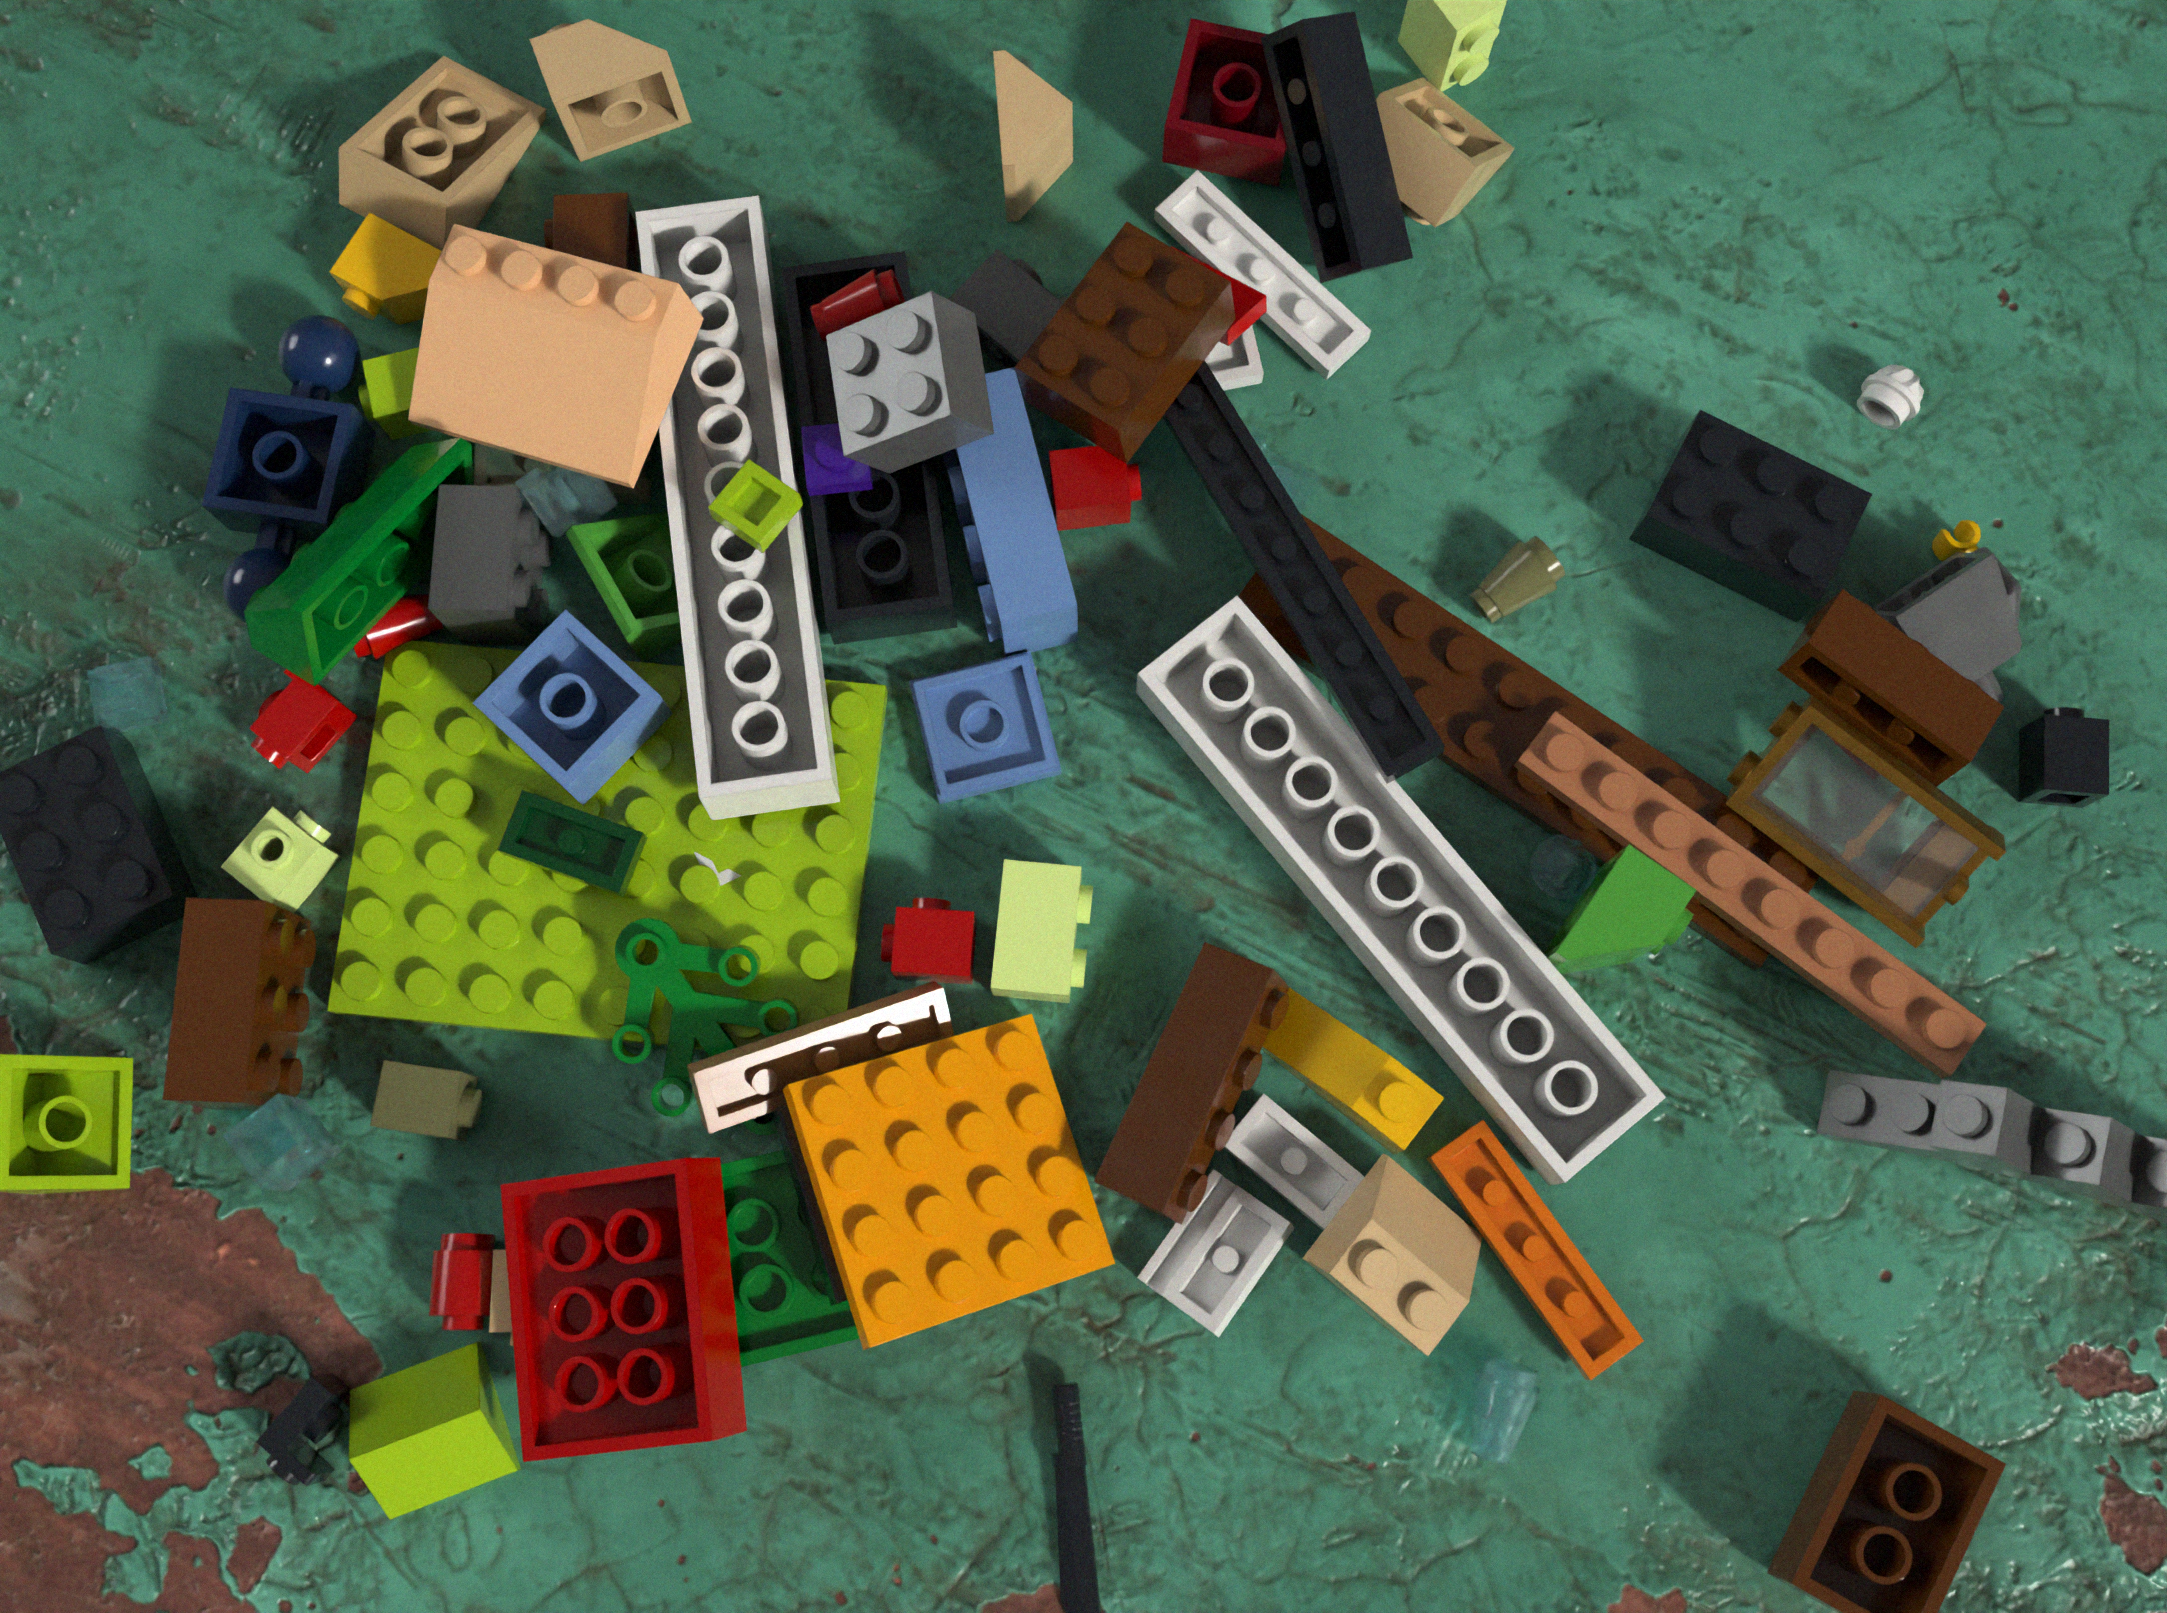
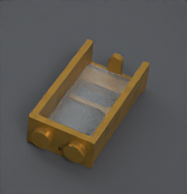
(1861, 818)

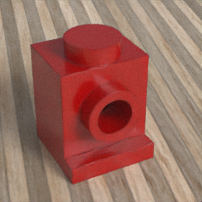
(299, 724)

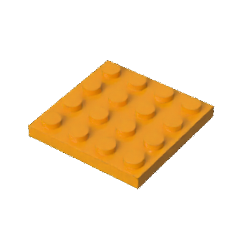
(947, 1179)

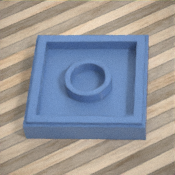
(985, 727)

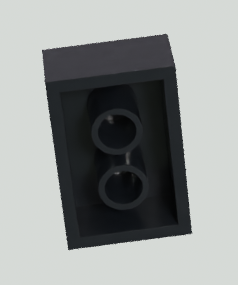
(1751, 516)
(91, 846)

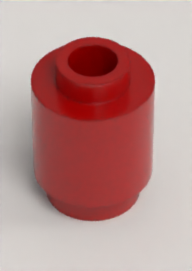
(462, 1280)

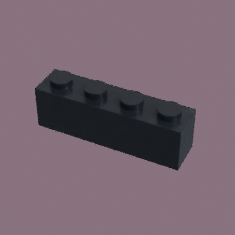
(1336, 145)

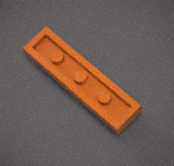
(1535, 1250)

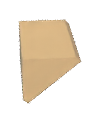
(1033, 133)

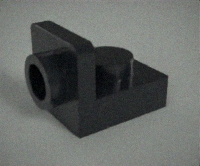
(307, 1417)

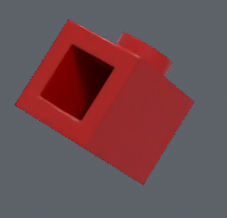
(1092, 488)
(931, 942)

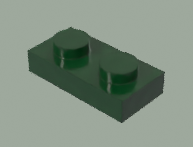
(572, 843)

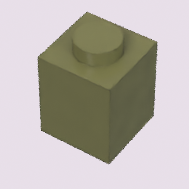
(426, 1101)

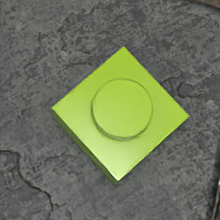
(755, 506)

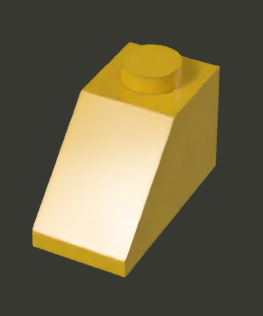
(385, 272)

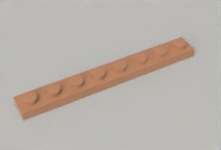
(1752, 896)

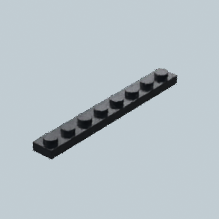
(1301, 579)

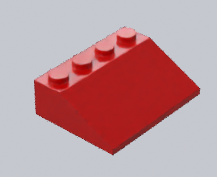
(622, 1309)

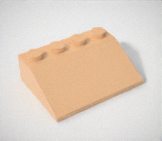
(549, 354)

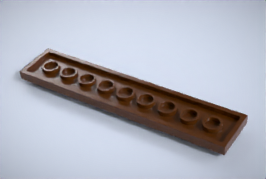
(1493, 707)

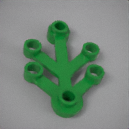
(694, 1012)

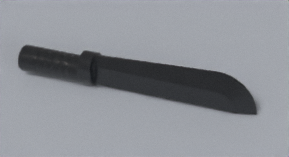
(1075, 1536)

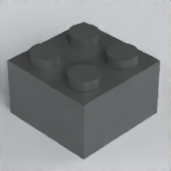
(909, 383)
(489, 565)

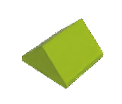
(65, 1123)
(430, 1431)

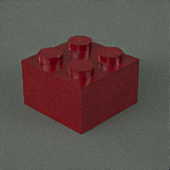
(1225, 107)

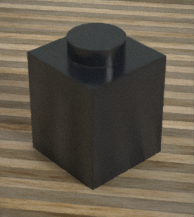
(2064, 759)

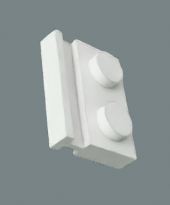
(1216, 1254)

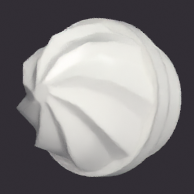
(1891, 396)

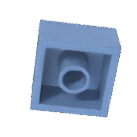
(574, 707)

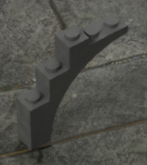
(2000, 1134)

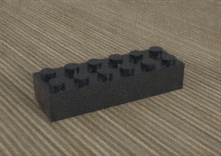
(877, 547)

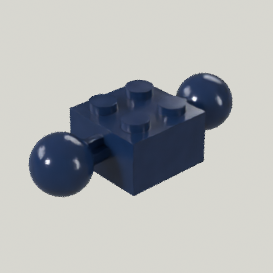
(289, 459)

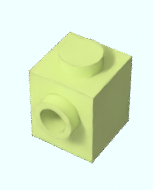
(283, 858)

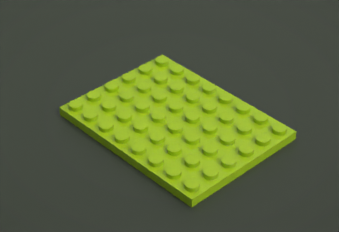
(485, 941)

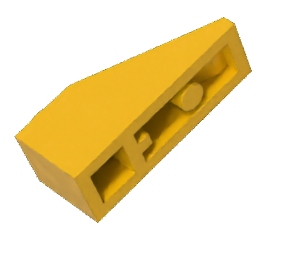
(1352, 1074)

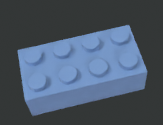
(1012, 529)

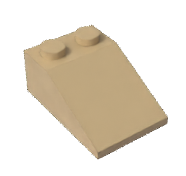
(437, 152)

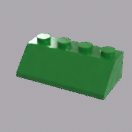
(358, 564)

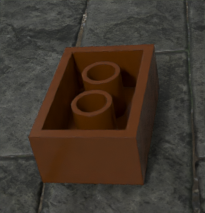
(1126, 341)
(238, 1004)
(1886, 1512)

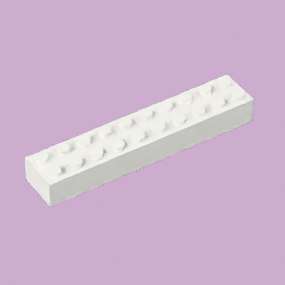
(741, 612)
(1397, 893)

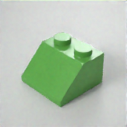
(1622, 915)

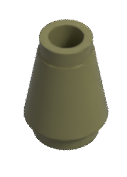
(1517, 580)

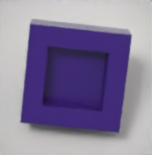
(826, 466)

